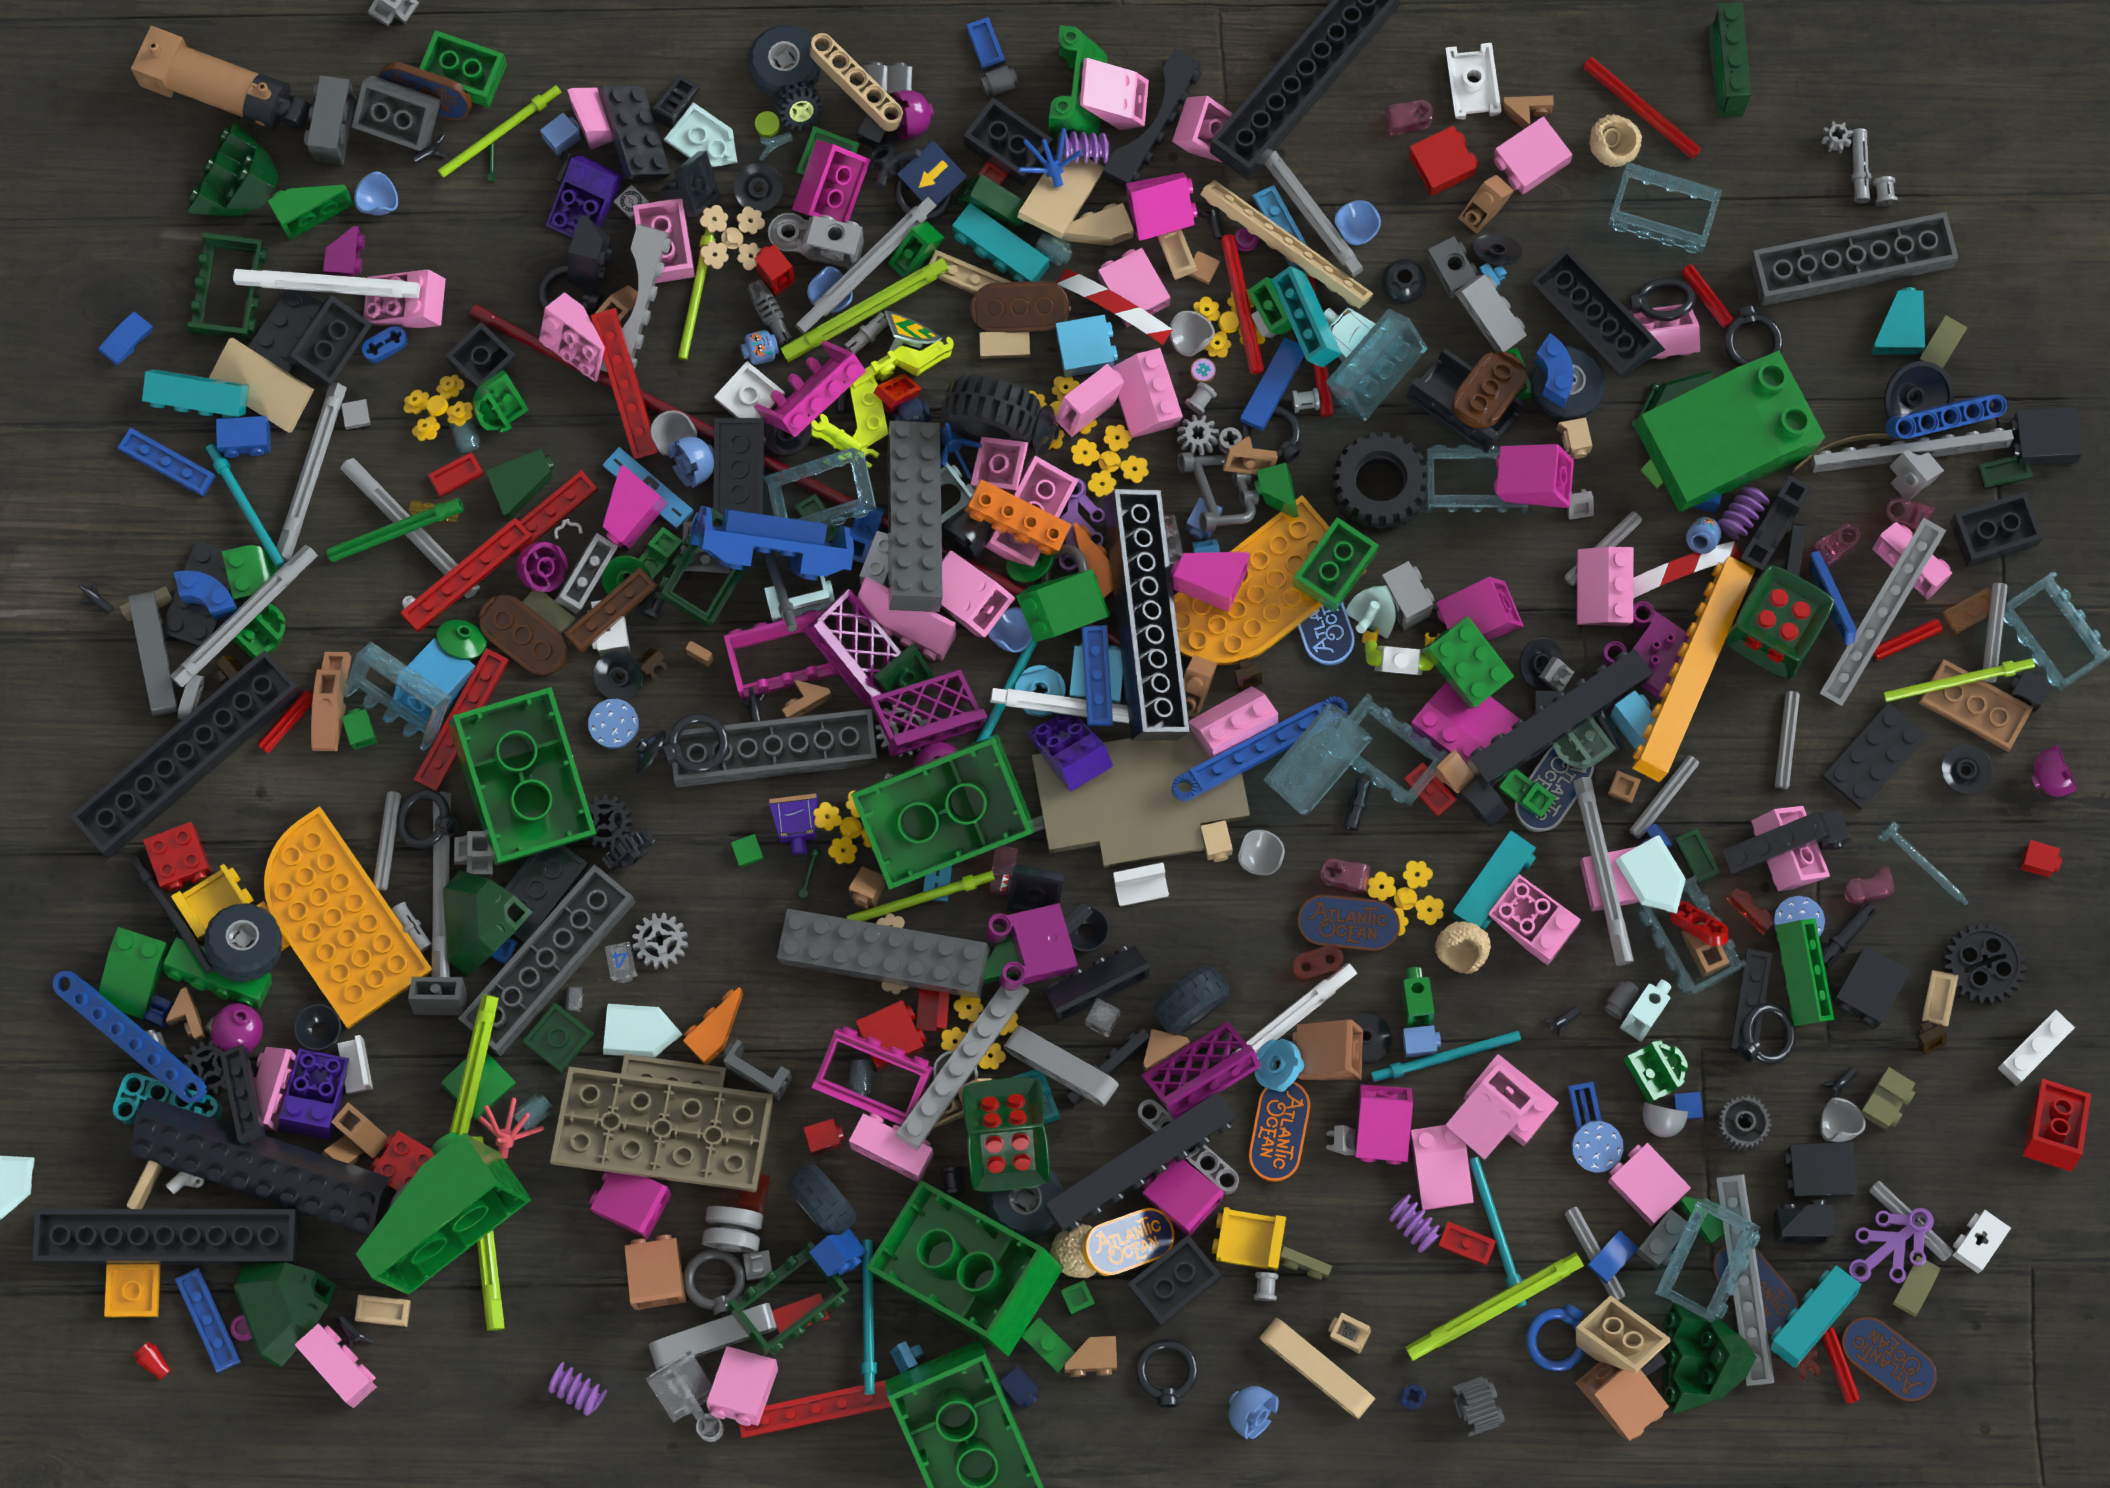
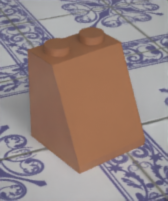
(1330, 1050)
(654, 1273)
(1623, 1398)

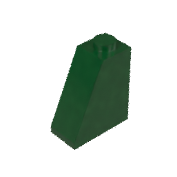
(991, 200)
(520, 481)

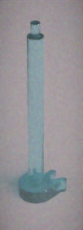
(1891, 832)

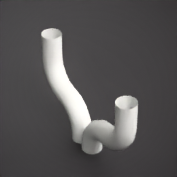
(563, 525)

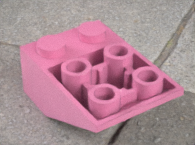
(1114, 94)
(408, 312)
(572, 335)
(972, 595)
(1534, 919)
(1491, 1111)

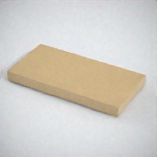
(1057, 207)
(270, 389)

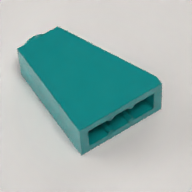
(1903, 327)

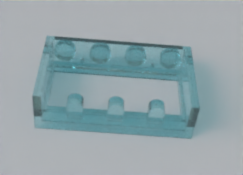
(1649, 229)
(1452, 502)
(835, 515)
(2075, 617)
(406, 679)
(1404, 731)
(1672, 959)
(1737, 1263)

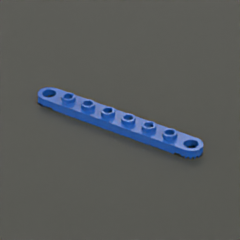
(1249, 752)
(129, 1036)

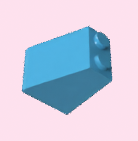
(442, 671)

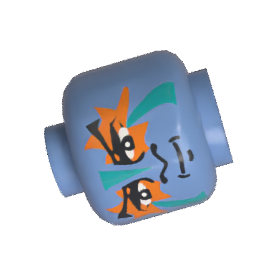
(759, 347)
(1703, 535)

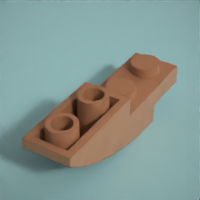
(328, 701)

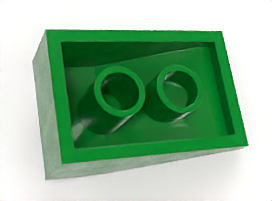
(308, 207)
(1062, 605)
(133, 971)

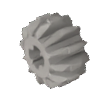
(1196, 426)

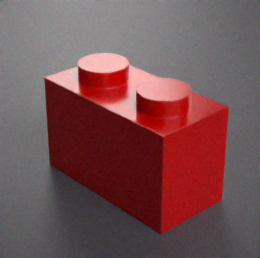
(774, 269)

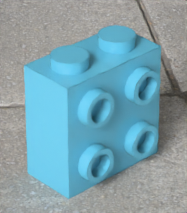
(1085, 345)
(1077, 687)
(1632, 717)

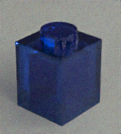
(1020, 1387)

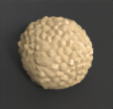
(1615, 140)
(1463, 947)
(1068, 1252)

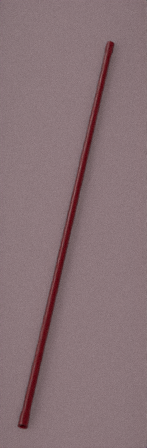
(492, 320)

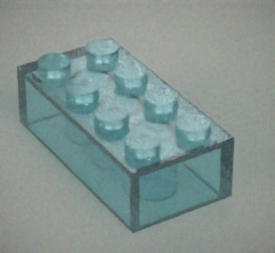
(1376, 364)
(1318, 759)

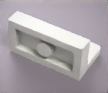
(1140, 884)
(358, 1073)

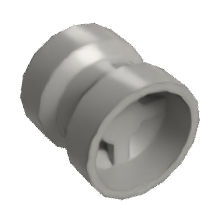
(709, 1424)

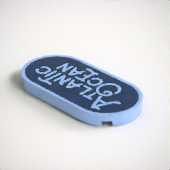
(1327, 635)

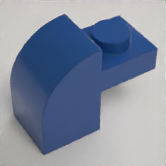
(864, 533)

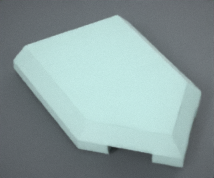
(703, 132)
(1653, 875)
(637, 1031)
(14, 1182)

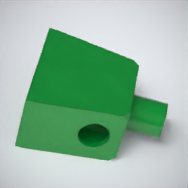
(1417, 999)

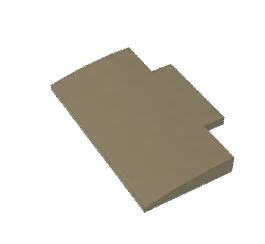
(1132, 803)
(663, 1123)

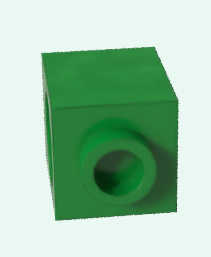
(359, 728)

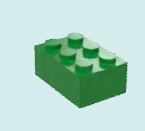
(467, 63)
(1335, 564)
(1468, 662)

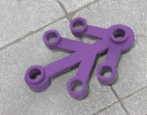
(1072, 516)
(1894, 1242)

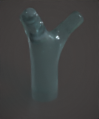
(774, 142)

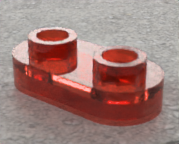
(1317, 962)

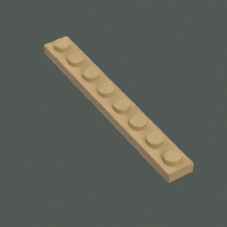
(1288, 245)

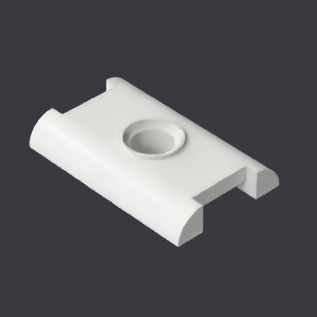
(1470, 96)

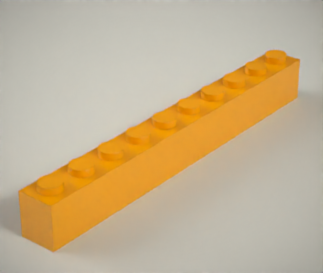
(1693, 668)

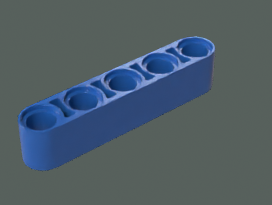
(1935, 416)

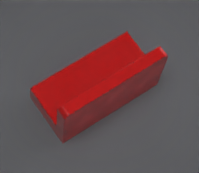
(932, 1010)

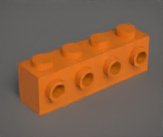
(1017, 517)

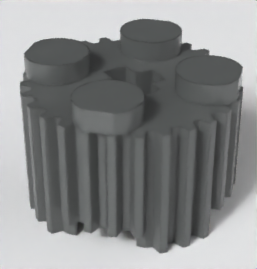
(1756, 1118)
(1477, 1405)

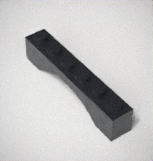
(1128, 161)

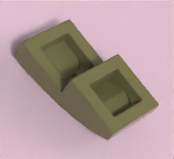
(1944, 342)
(1916, 1287)

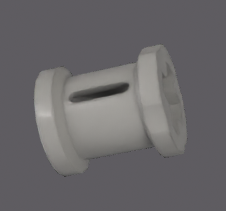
(1885, 191)
(1200, 398)
(1305, 400)
(1229, 432)
(1265, 1286)

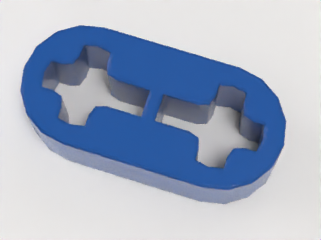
(381, 339)

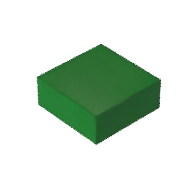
(747, 850)
(1077, 1297)

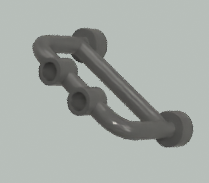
(1212, 518)

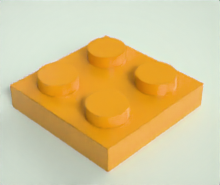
(132, 1290)

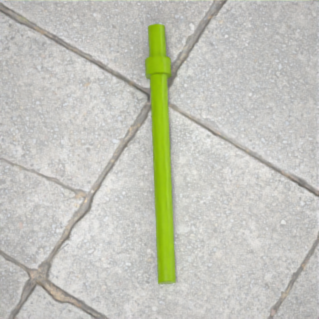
(537, 104)
(695, 299)
(2007, 669)
(967, 883)

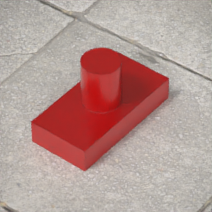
(896, 392)

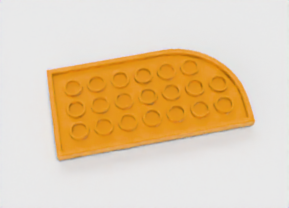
(1266, 601)
(338, 920)

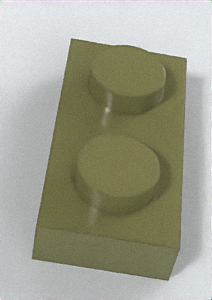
(1315, 1268)

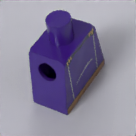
(795, 820)

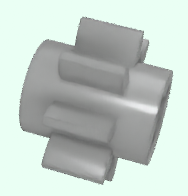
(1840, 132)

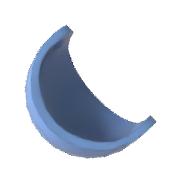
(376, 195)
(1357, 222)
(823, 282)
(1011, 631)

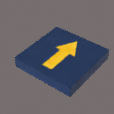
(932, 174)

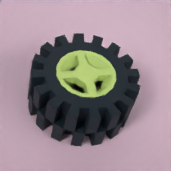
(795, 114)

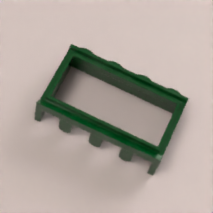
(1734, 92)
(202, 284)
(679, 565)
(771, 1280)

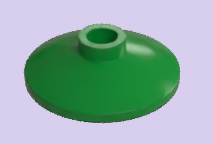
(617, 568)
(1026, 574)
(461, 639)

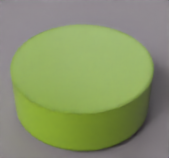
(767, 124)

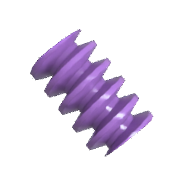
(1091, 147)
(1741, 511)
(1414, 1223)
(576, 1390)

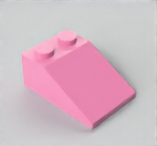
(1441, 1167)

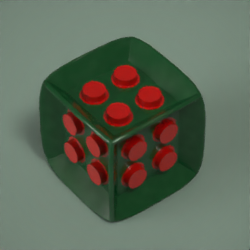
(1780, 621)
(1006, 1134)

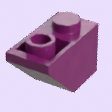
(343, 254)

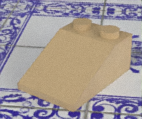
(1619, 1336)

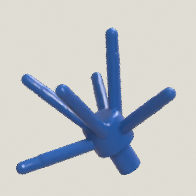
(1053, 167)
(953, 444)

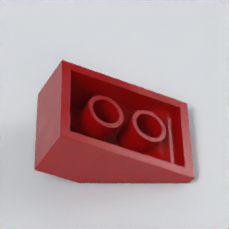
(2057, 1125)

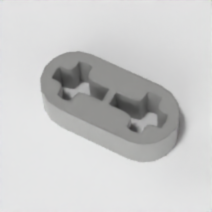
(191, 696)

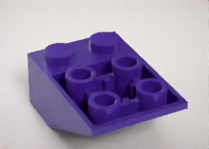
(585, 191)
(1071, 750)
(314, 1094)

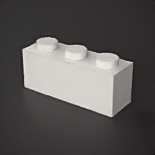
(2036, 1048)

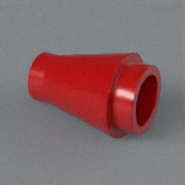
(151, 1359)

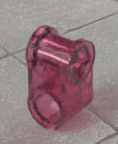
(1405, 117)
(1911, 513)
(1834, 547)
(1350, 875)

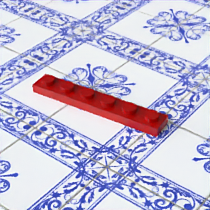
(624, 383)
(466, 575)
(474, 695)
(818, 1409)

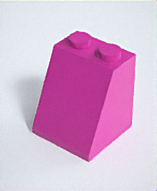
(1161, 205)
(1534, 475)
(631, 509)
(1211, 576)
(1486, 604)
(1384, 1123)
(1183, 1195)
(630, 1202)

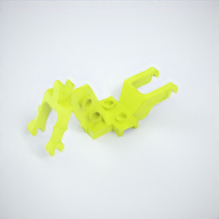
(868, 407)

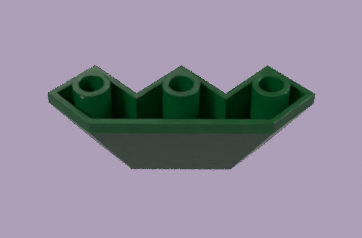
(235, 178)
(478, 919)
(281, 1305)
(1701, 1359)

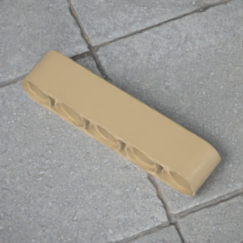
(854, 71)
(1317, 1368)

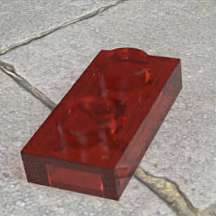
(1744, 904)

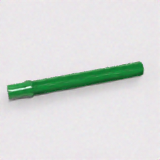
(438, 513)

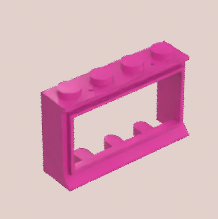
(844, 372)
(765, 632)
(872, 1046)

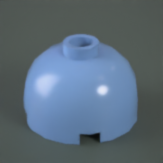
(693, 460)
(1251, 1409)

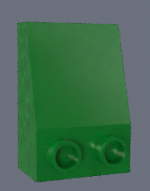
(1730, 431)
(522, 775)
(943, 811)
(442, 1212)
(965, 1267)
(961, 1423)

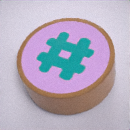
(1203, 370)

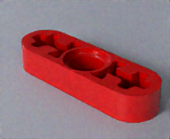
(1711, 932)

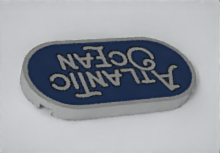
(1558, 780)

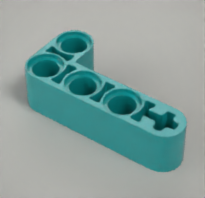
(147, 1089)

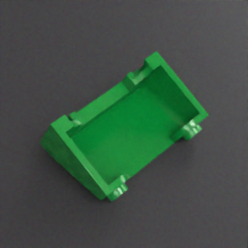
(1066, 110)

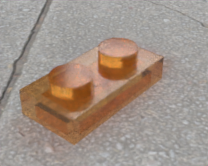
(1969, 611)

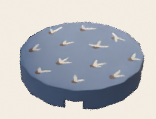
(613, 724)
(1797, 909)
(1597, 1146)

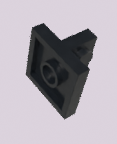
(693, 184)
(1034, 888)

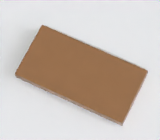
(1978, 707)

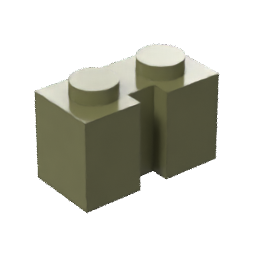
(1887, 1098)

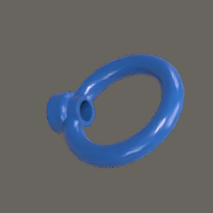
(1571, 1316)

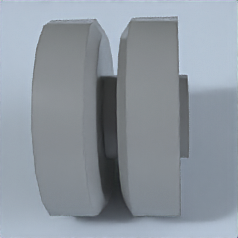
(732, 1229)

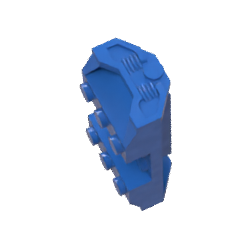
(797, 539)

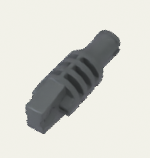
(769, 311)

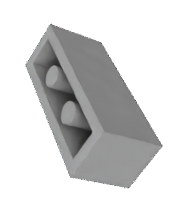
(1491, 313)
(586, 573)

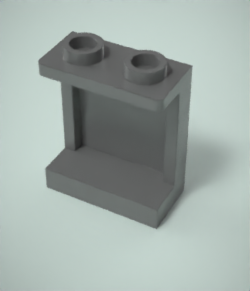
(775, 1086)

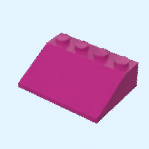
(1454, 726)

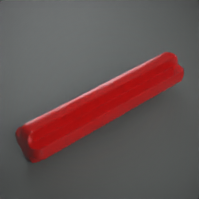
(1707, 296)
(1907, 639)
(286, 721)
(1840, 1366)

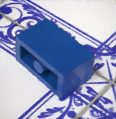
(243, 436)
(838, 1253)

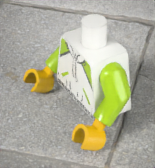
(1395, 658)

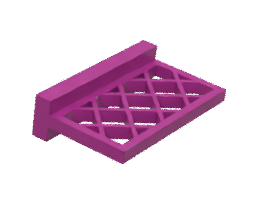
(839, 656)
(940, 728)
(1208, 1081)

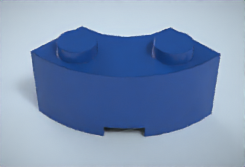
(1557, 369)
(205, 591)

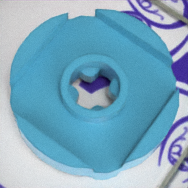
(1046, 678)
(1288, 1070)

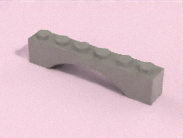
(648, 250)

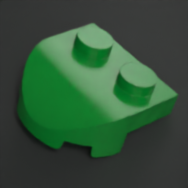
(498, 403)
(247, 570)
(262, 633)
(1657, 1069)

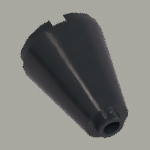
(967, 534)

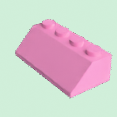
(1044, 488)
(923, 629)

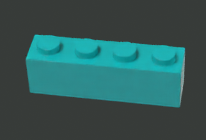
(999, 245)
(1306, 316)
(195, 393)
(1494, 880)
(1814, 1316)

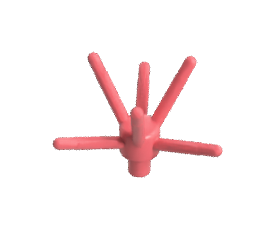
(506, 1137)

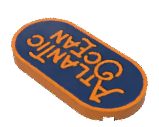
(1279, 1132)

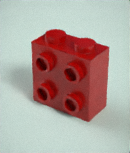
(1443, 160)
(177, 857)
(893, 1028)
(401, 1159)

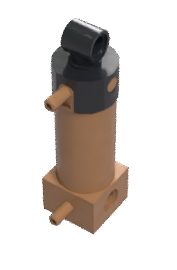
(170, 67)

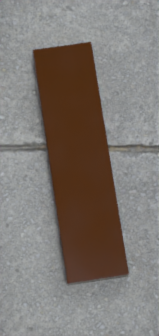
(610, 610)

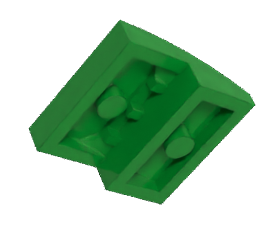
(492, 1086)

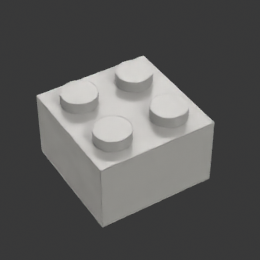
(1410, 598)

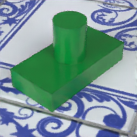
(1048, 1345)

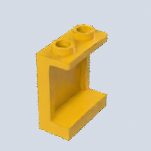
(210, 897)
(1249, 1239)

